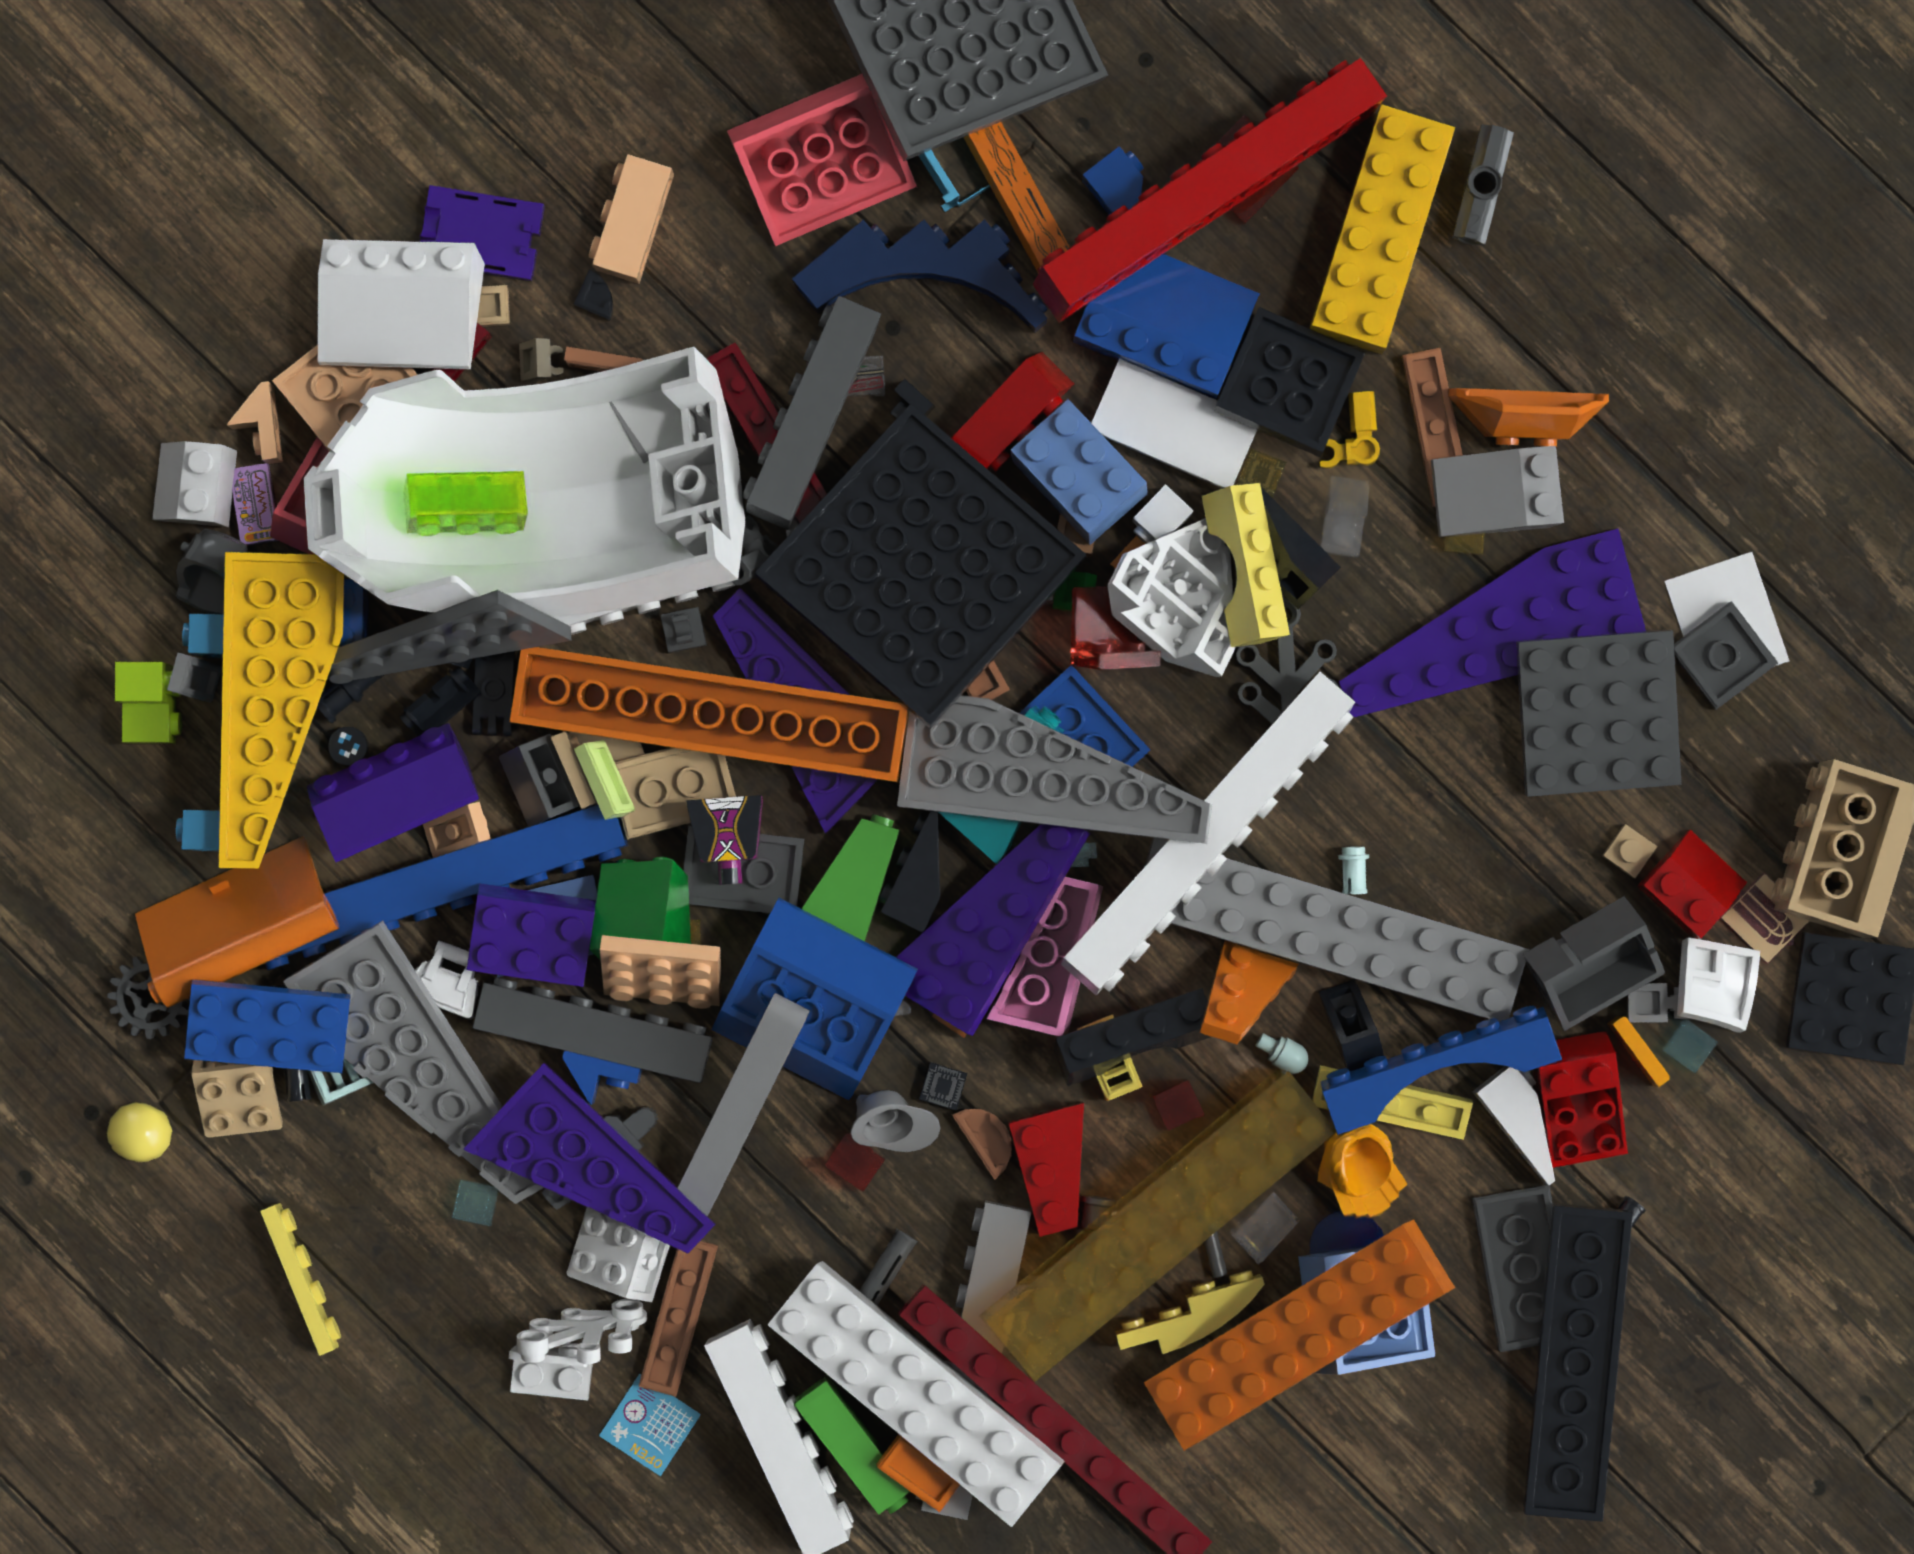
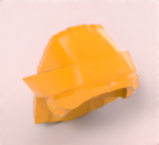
(1361, 1171)

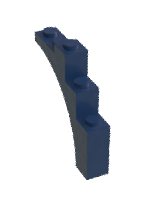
(973, 262)

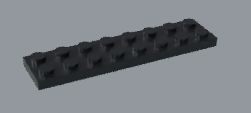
(1577, 1362)

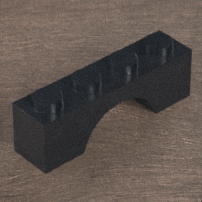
(1105, 1044)

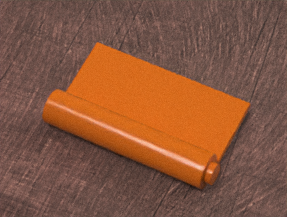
(234, 922)

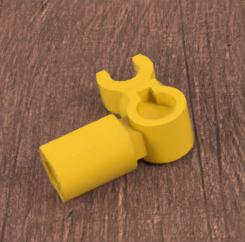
(1364, 448)

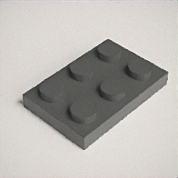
(764, 879)

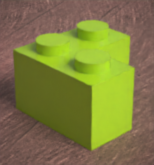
(147, 705)

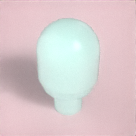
(1284, 1053)

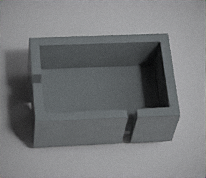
(1594, 963)

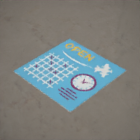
(649, 1426)

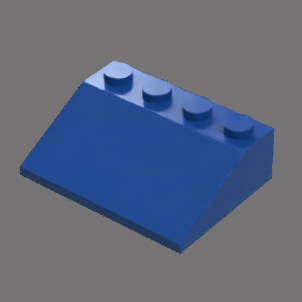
(1171, 323)

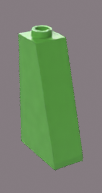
(855, 878)
(850, 1443)

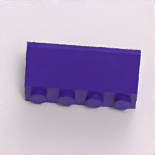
(392, 792)

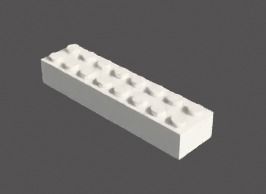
(916, 1393)

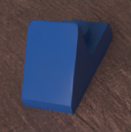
(588, 1072)

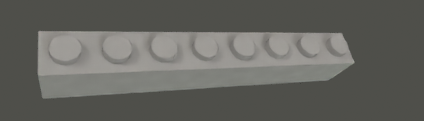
(993, 1273)

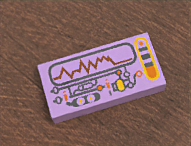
(254, 503)

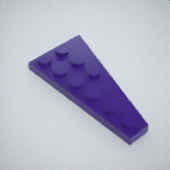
(981, 935)
(572, 1150)

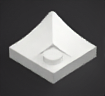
(1717, 983)

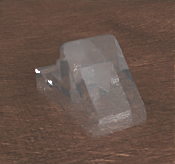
(1345, 516)

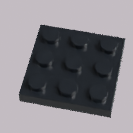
(1289, 382)
(1852, 998)

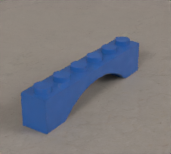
(1516, 1042)

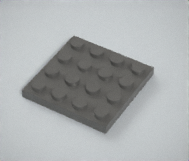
(1598, 712)

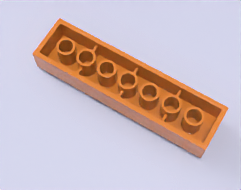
(1299, 1334)

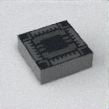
(943, 1086)

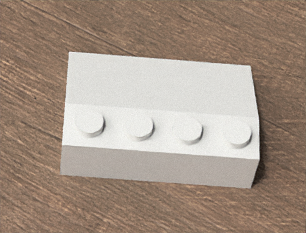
(398, 303)

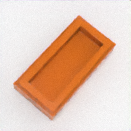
(917, 1473)

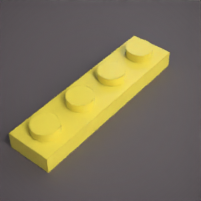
(1416, 1109)
(307, 1293)

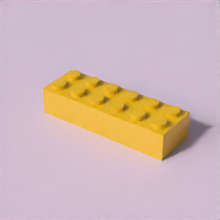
(1382, 229)

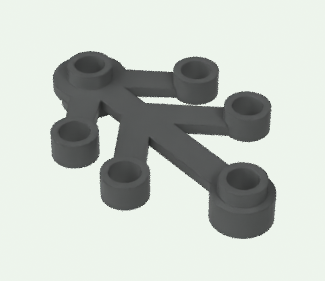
(1286, 681)

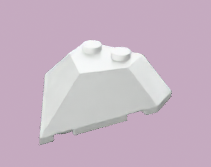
(1176, 597)

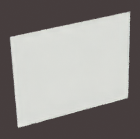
(1708, 589)

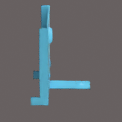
(946, 187)

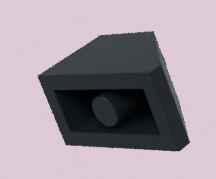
(1351, 1024)

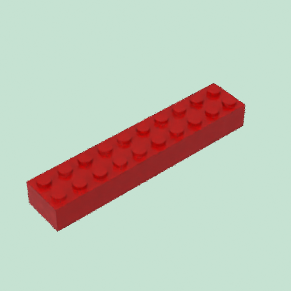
(1209, 189)

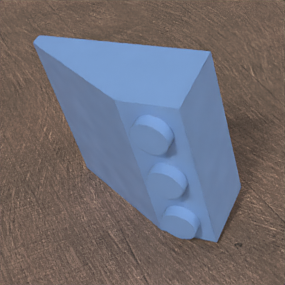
(1401, 1343)

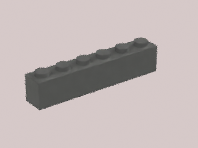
(812, 413)
(593, 1031)

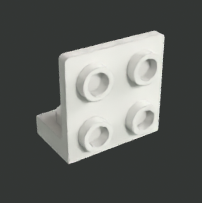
(617, 1257)
(554, 1376)

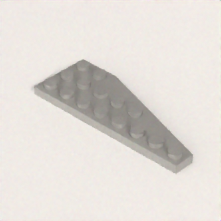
(409, 1046)

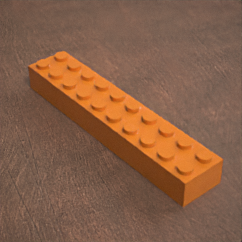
(710, 713)

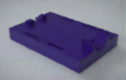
(498, 230)

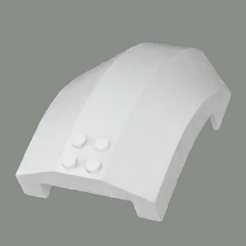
(598, 518)

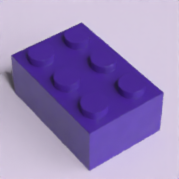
(531, 935)

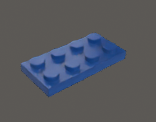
(267, 1026)

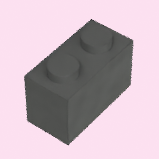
(539, 780)

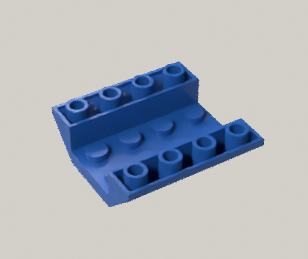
(833, 974)

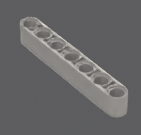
(742, 1101)

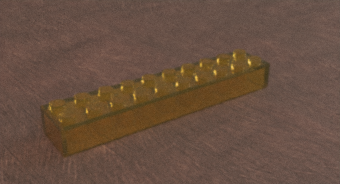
(1157, 1224)

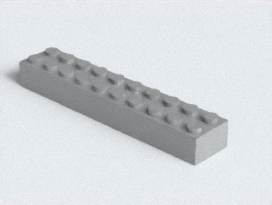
(1354, 938)

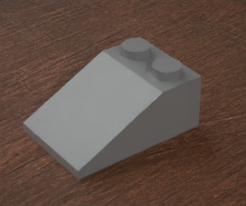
(1497, 491)

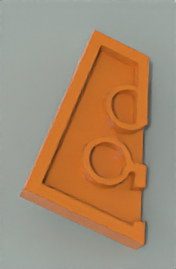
(1242, 990)

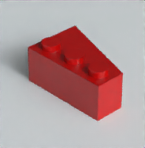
(1013, 410)
(1051, 1164)

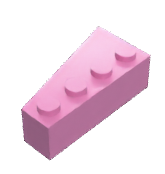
(1040, 990)

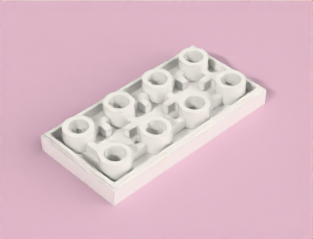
(1172, 425)

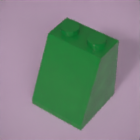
(642, 902)

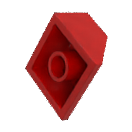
(1693, 885)

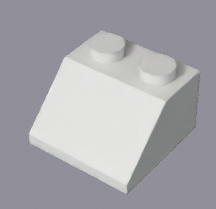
(195, 483)

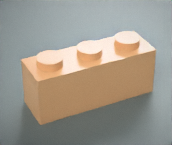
(631, 218)

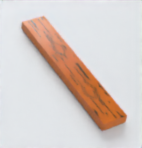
(1016, 192)

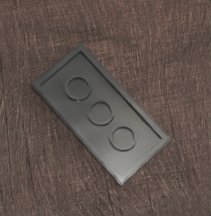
(1514, 1253)

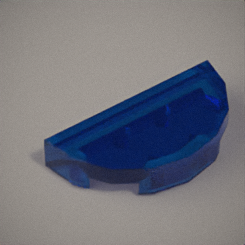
(1343, 1233)

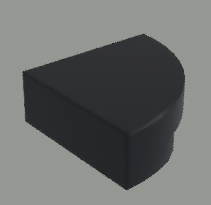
(595, 296)

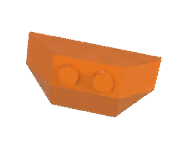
(1527, 413)

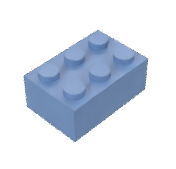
(1079, 471)

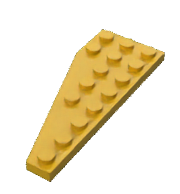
(276, 658)

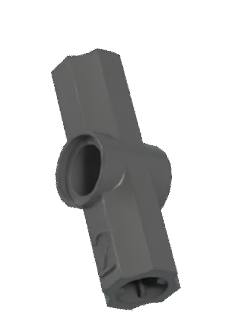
(1488, 162)

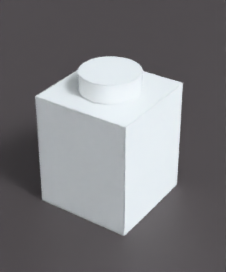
(1161, 516)

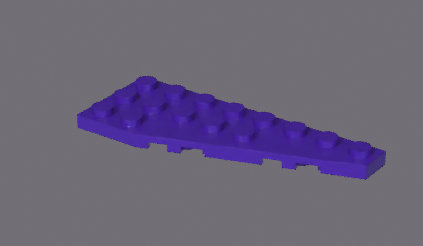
(1555, 593)

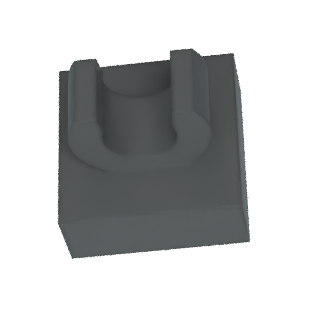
(683, 630)

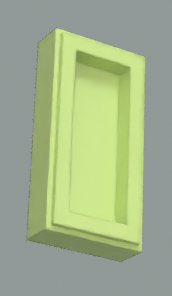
(604, 779)

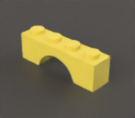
(1257, 605)

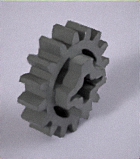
(143, 1012)

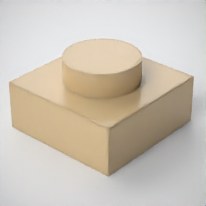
(1629, 851)

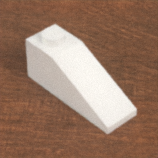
(1517, 1111)

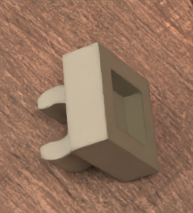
(536, 360)

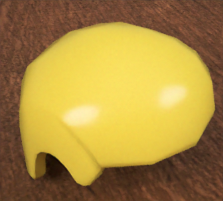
(139, 1132)

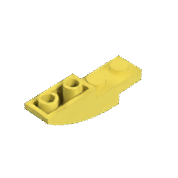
(1208, 1310)

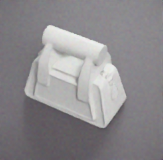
(449, 989)

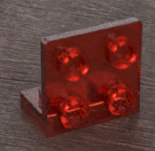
(1100, 639)

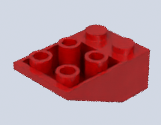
(1582, 1101)

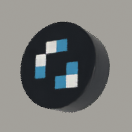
(348, 745)

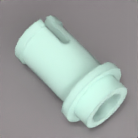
(1354, 869)

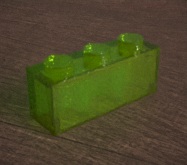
(465, 502)

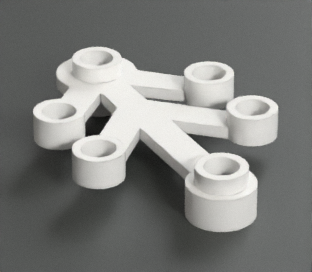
(585, 1324)

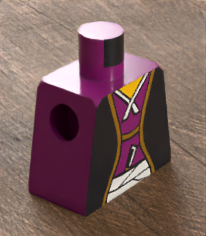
(727, 832)

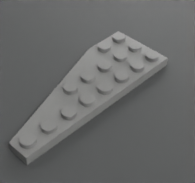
(1015, 769)

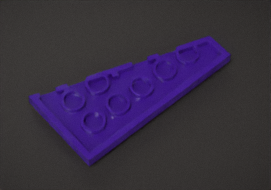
(774, 657)

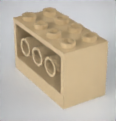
(1872, 851)

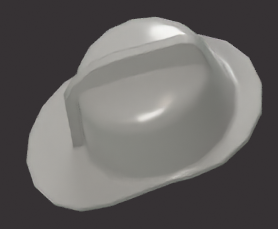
(892, 1124)

